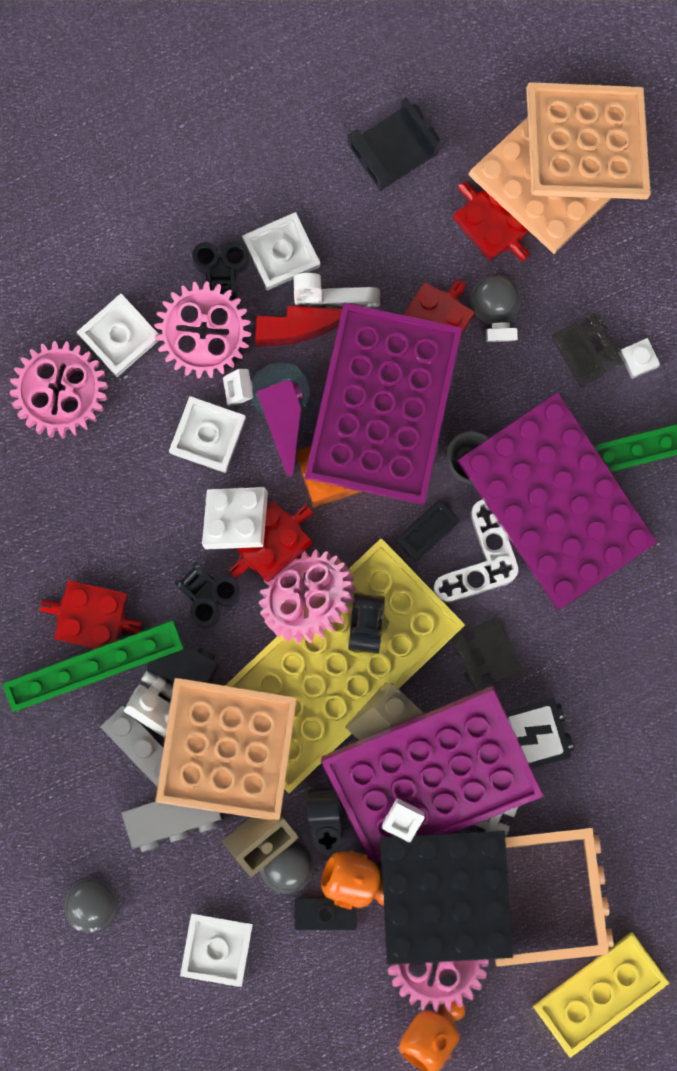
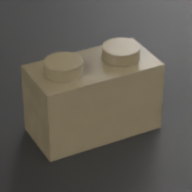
(259, 842)

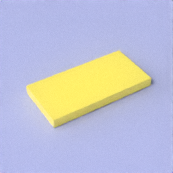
(600, 994)

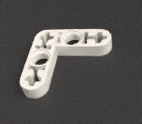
(309, 294)
(492, 557)

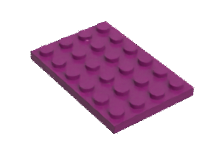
(383, 403)
(557, 501)
(449, 763)

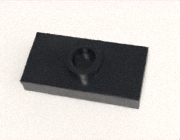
(427, 530)
(323, 915)

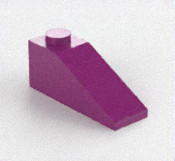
(282, 414)

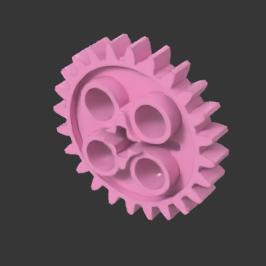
(199, 356)
(31, 387)
(294, 609)
(464, 971)

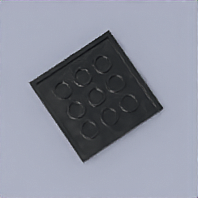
(446, 898)

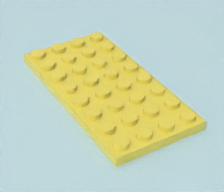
(337, 682)

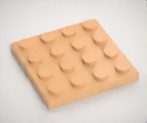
(587, 141)
(507, 178)
(226, 749)

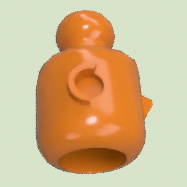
(352, 880)
(431, 1037)

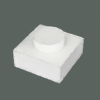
(500, 332)
(639, 358)
(238, 387)
(403, 820)

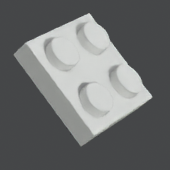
(281, 251)
(118, 335)
(207, 434)
(235, 518)
(216, 950)

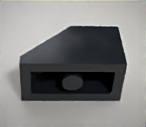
(186, 665)

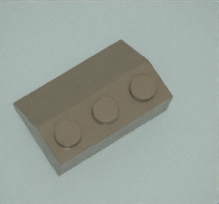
(383, 711)

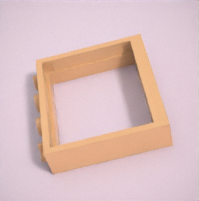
(599, 904)

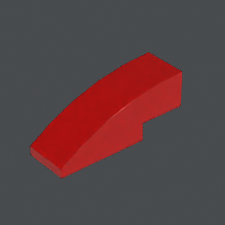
(299, 326)

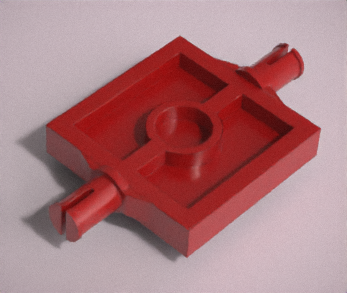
(490, 225)
(441, 306)
(282, 543)
(90, 615)

